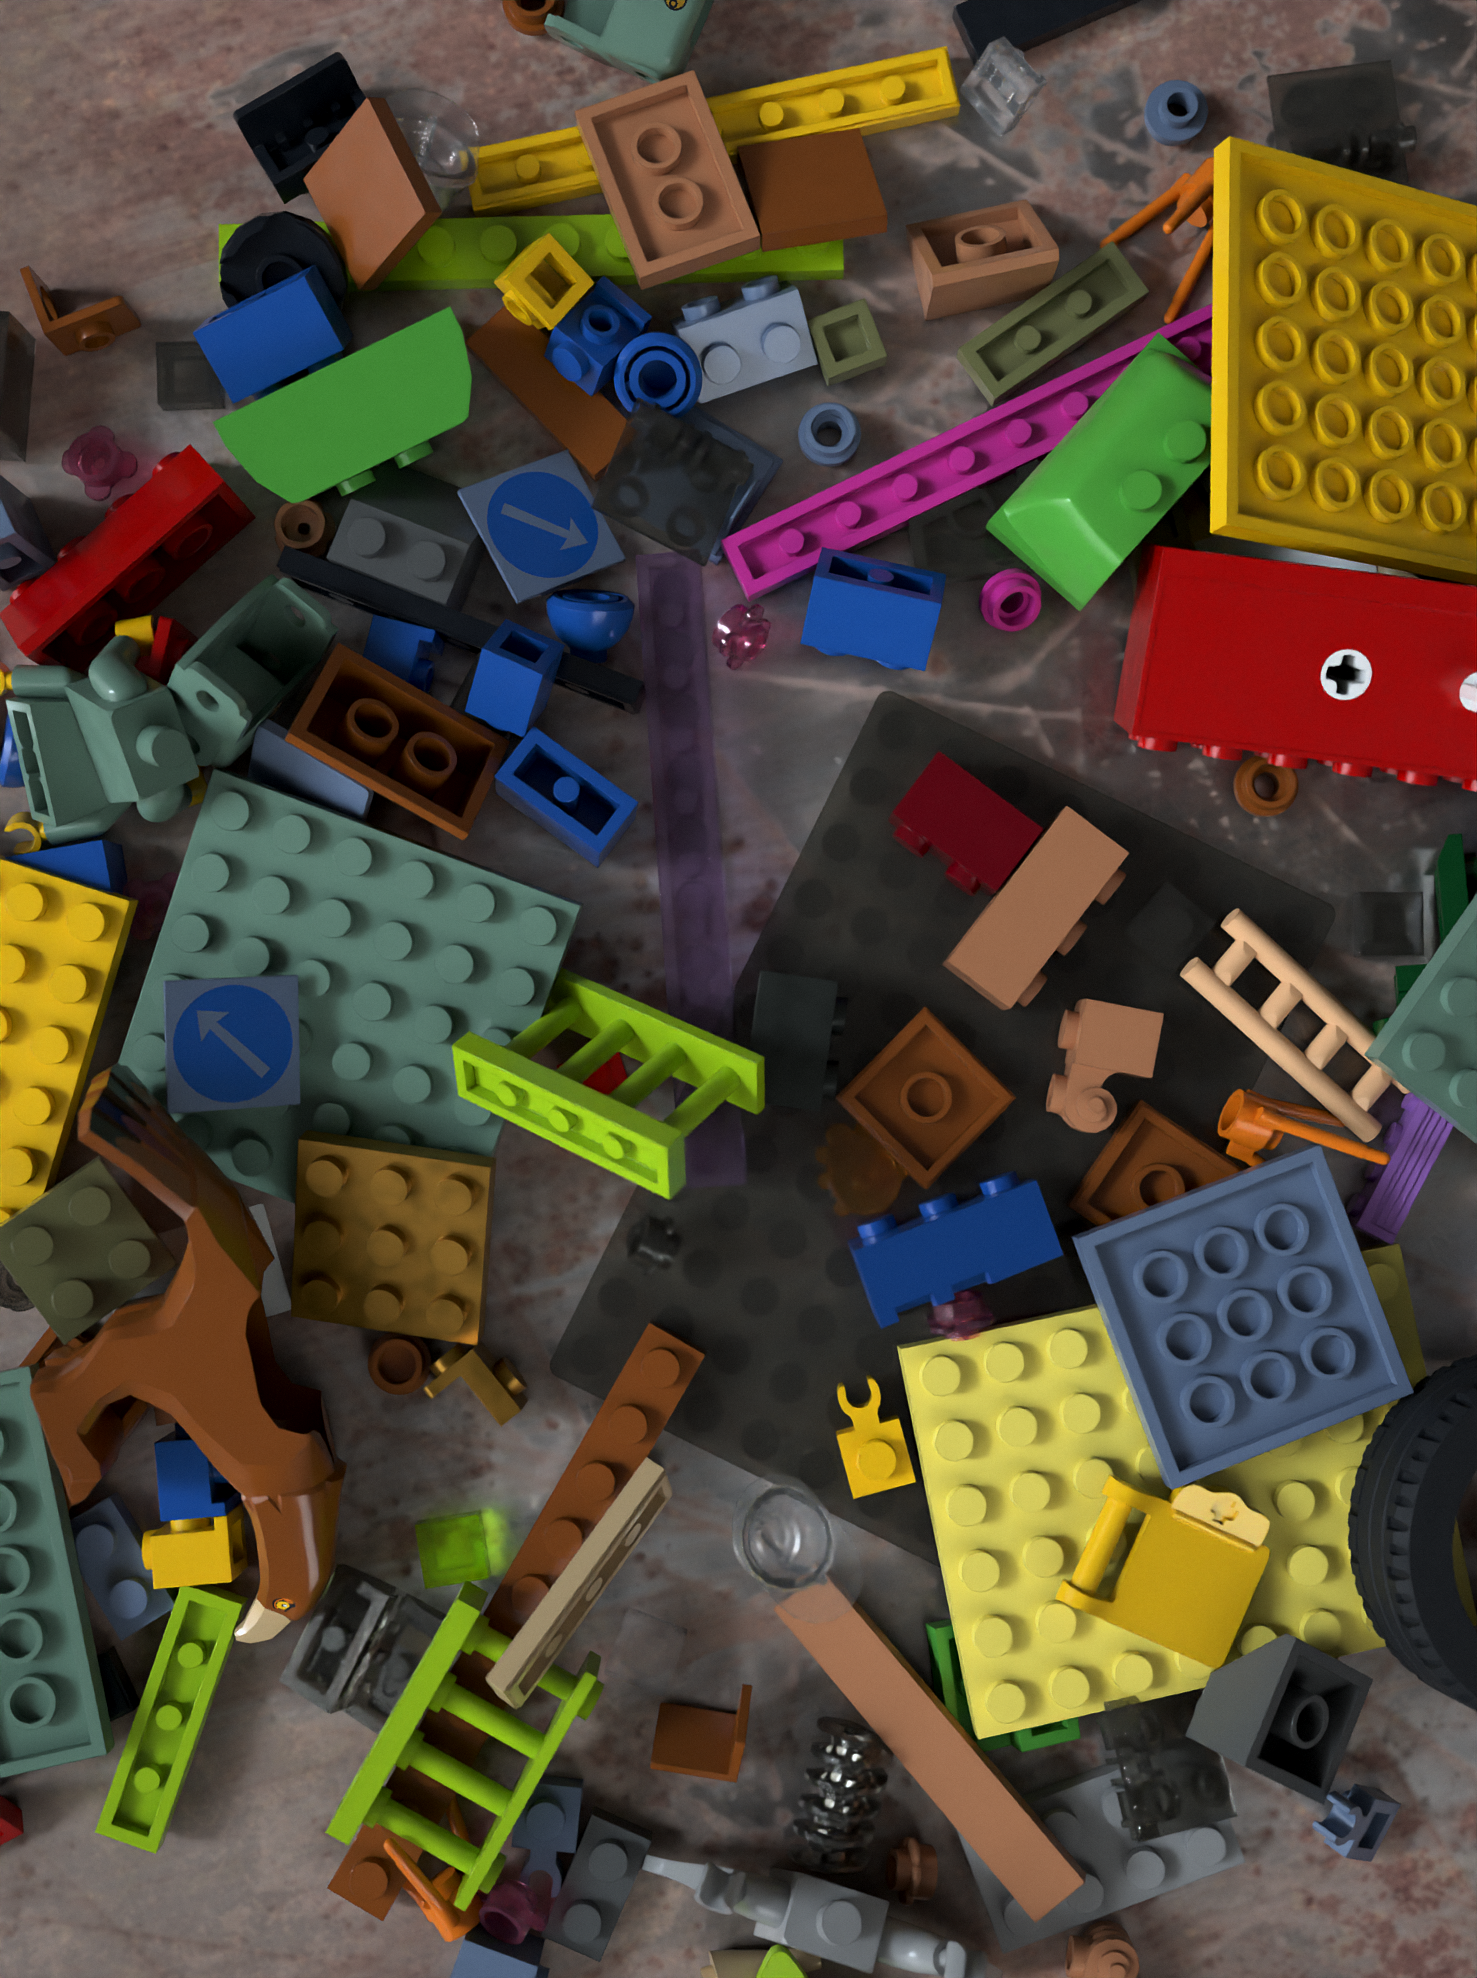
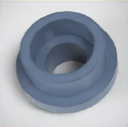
(1169, 128)
(829, 416)

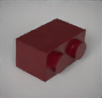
(962, 826)

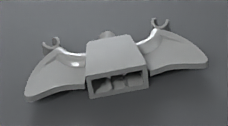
(824, 1919)

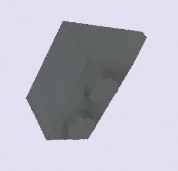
(410, 536)
(1282, 1713)

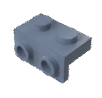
(747, 336)

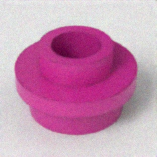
(1020, 609)

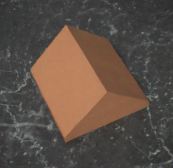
(981, 258)

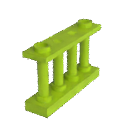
(603, 1125)
(403, 1746)

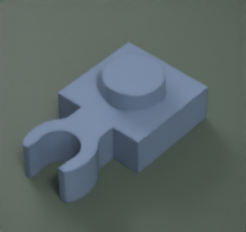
(1357, 1821)
(549, 1826)

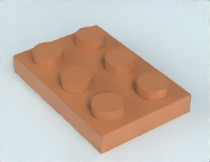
(667, 179)

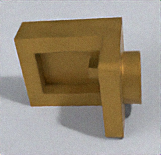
(493, 1381)

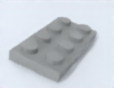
(1119, 1871)

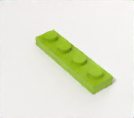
(171, 1716)

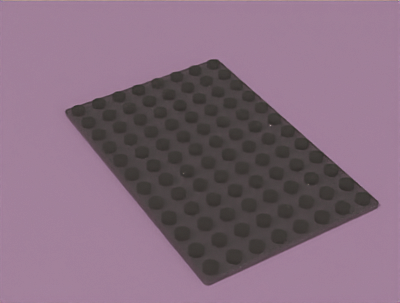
(769, 1262)

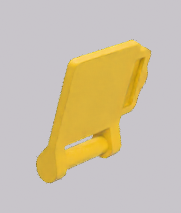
(1185, 1571)

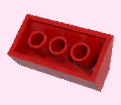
(126, 562)

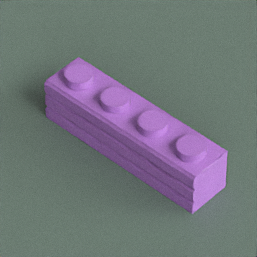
(1394, 1187)

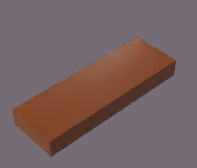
(573, 418)

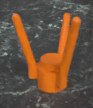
(1195, 205)
(1260, 1122)
(439, 1893)

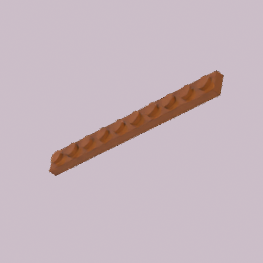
(590, 1484)

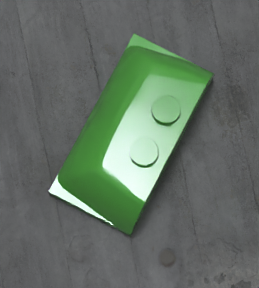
(356, 413)
(1112, 474)

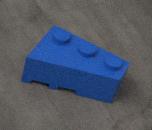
(953, 1245)

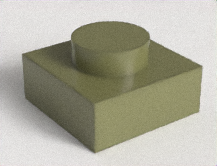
(846, 342)

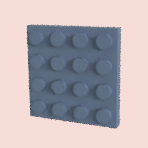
(1242, 1315)

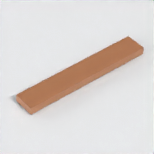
(942, 1758)

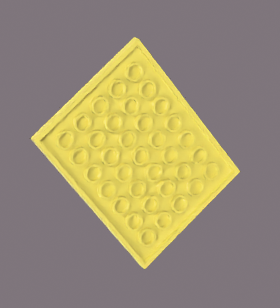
(1013, 1474)

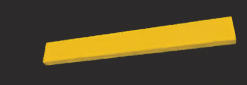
(862, 96)

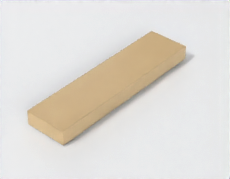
(580, 1585)

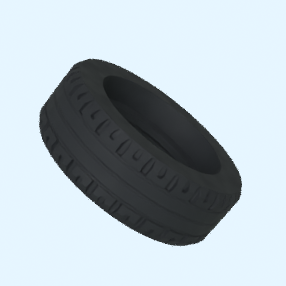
(1406, 1524)

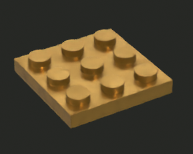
(392, 1236)

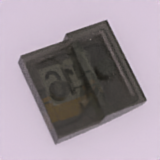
(361, 1647)

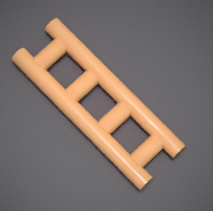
(1262, 1024)

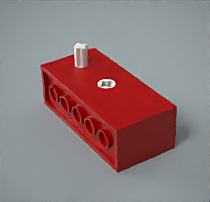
(1241, 653)

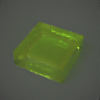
(452, 1549)

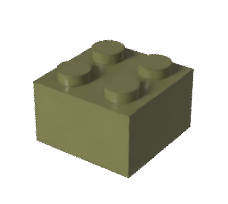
(82, 1250)

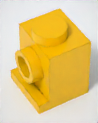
(535, 290)
(196, 1550)

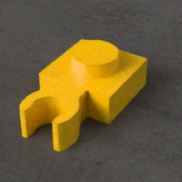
(873, 1447)

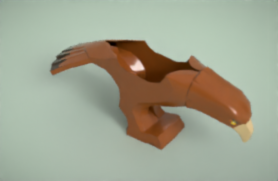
(203, 1360)

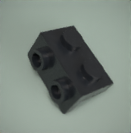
(299, 121)

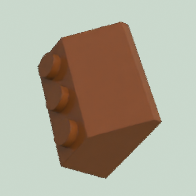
(398, 741)

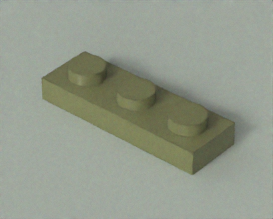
(1052, 323)

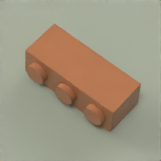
(1038, 911)

